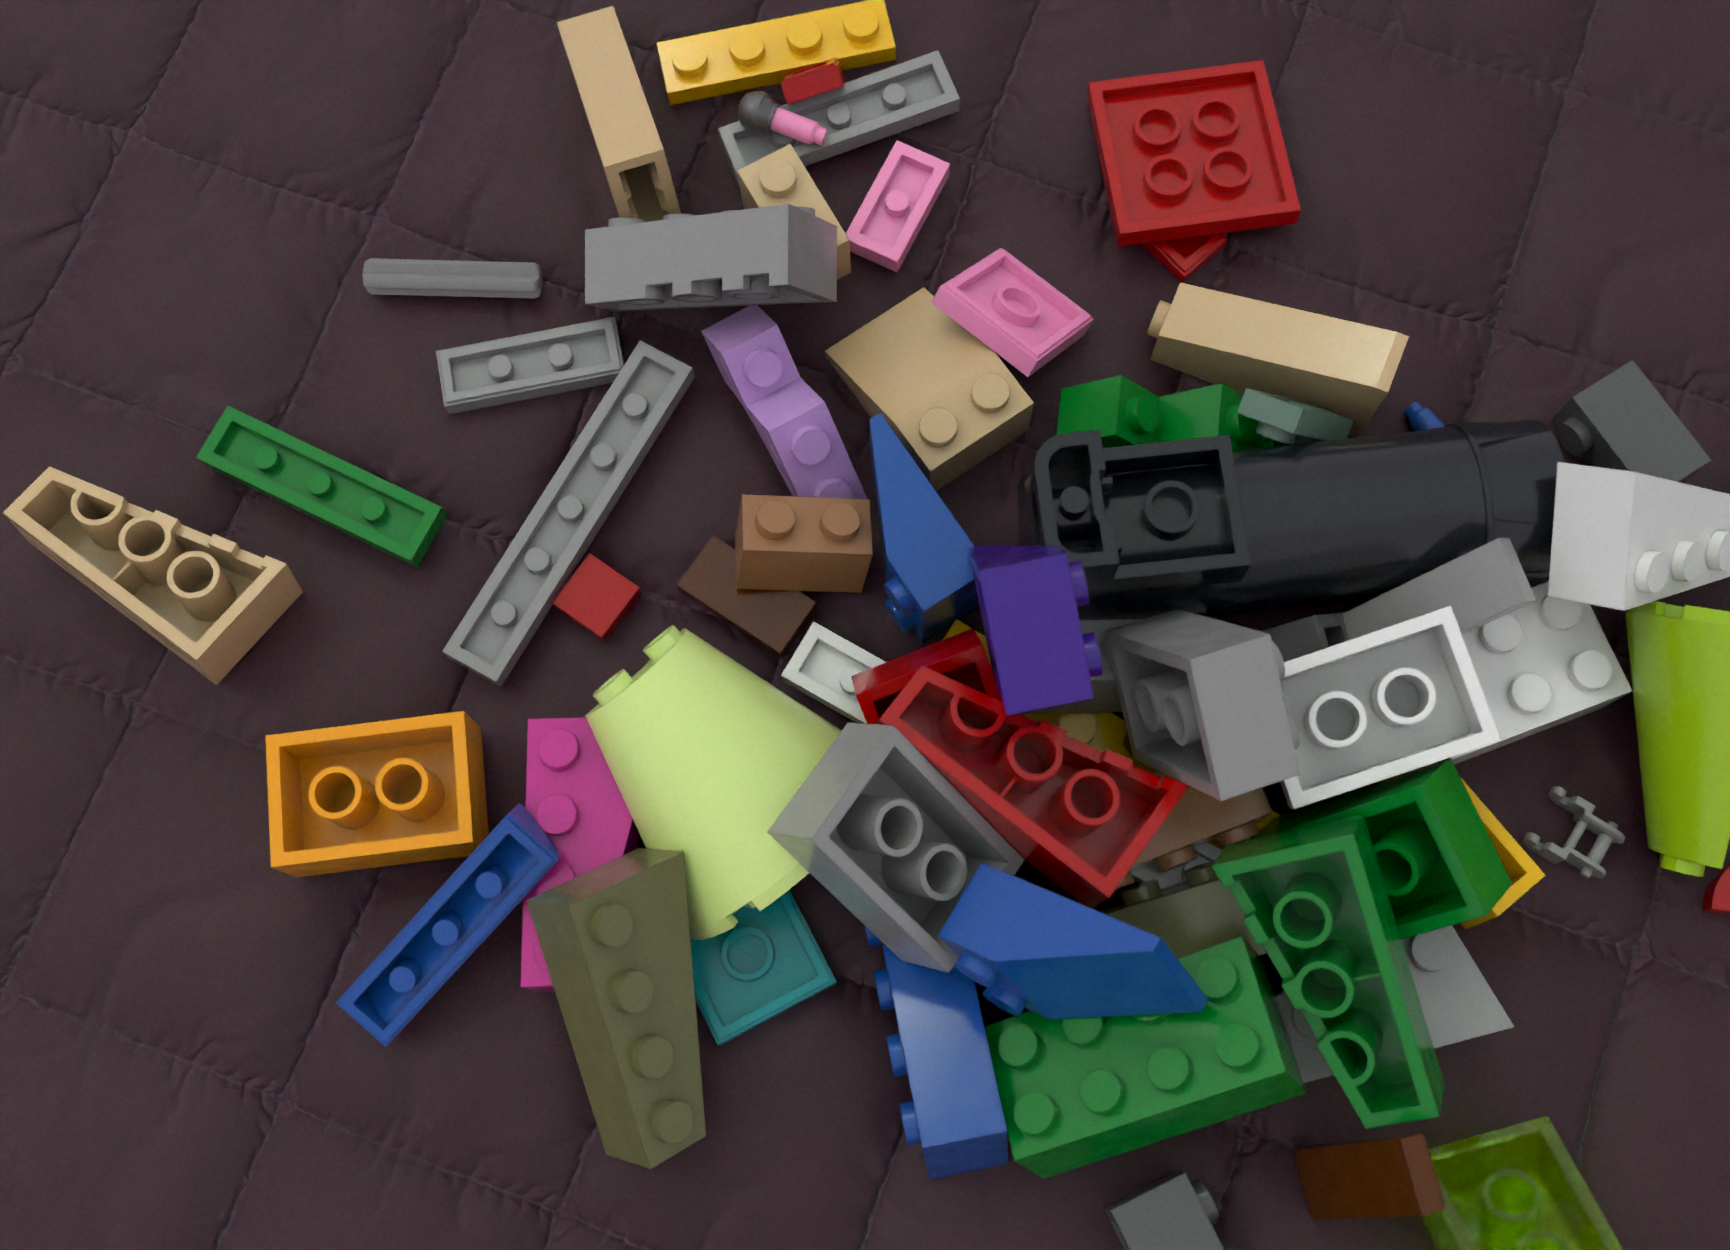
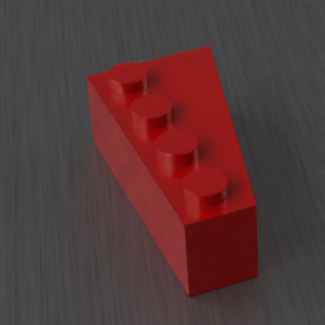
(1051, 797)

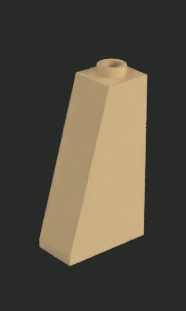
(619, 116)
(1277, 351)

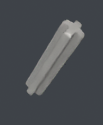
(452, 278)

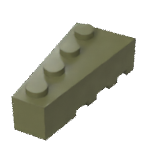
(628, 999)

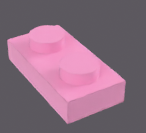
(897, 205)

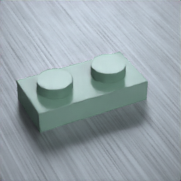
(1292, 419)

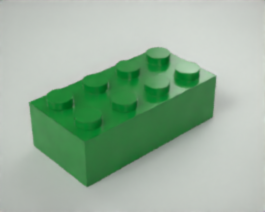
(1125, 1082)

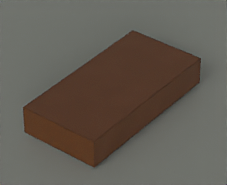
(765, 616)

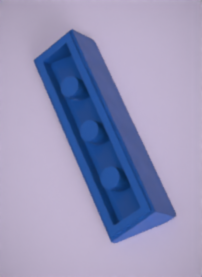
(450, 926)

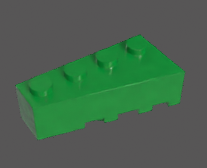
(1334, 940)

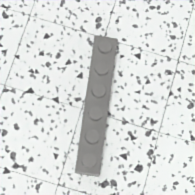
(569, 514)

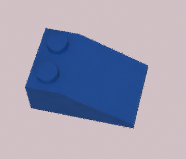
(921, 542)
(1061, 955)

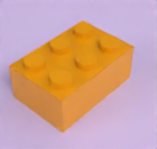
(375, 794)

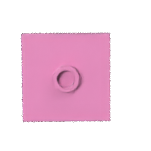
(1013, 311)

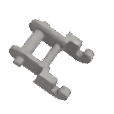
(1584, 818)

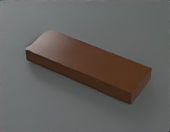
(1370, 1178)

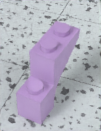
(782, 406)

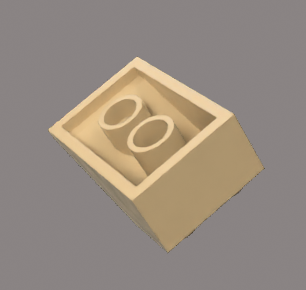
(933, 386)

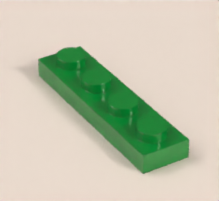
(322, 486)

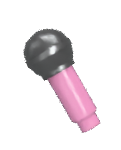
(762, 114)

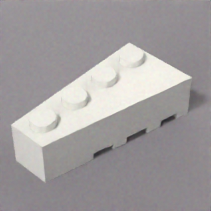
(1634, 537)

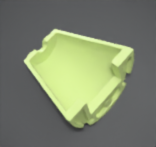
(708, 769)

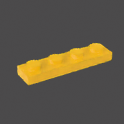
(770, 49)

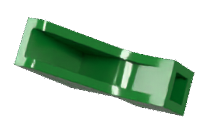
(1136, 416)

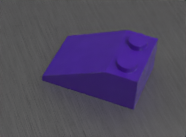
(1034, 625)

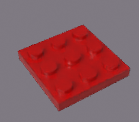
(1192, 153)

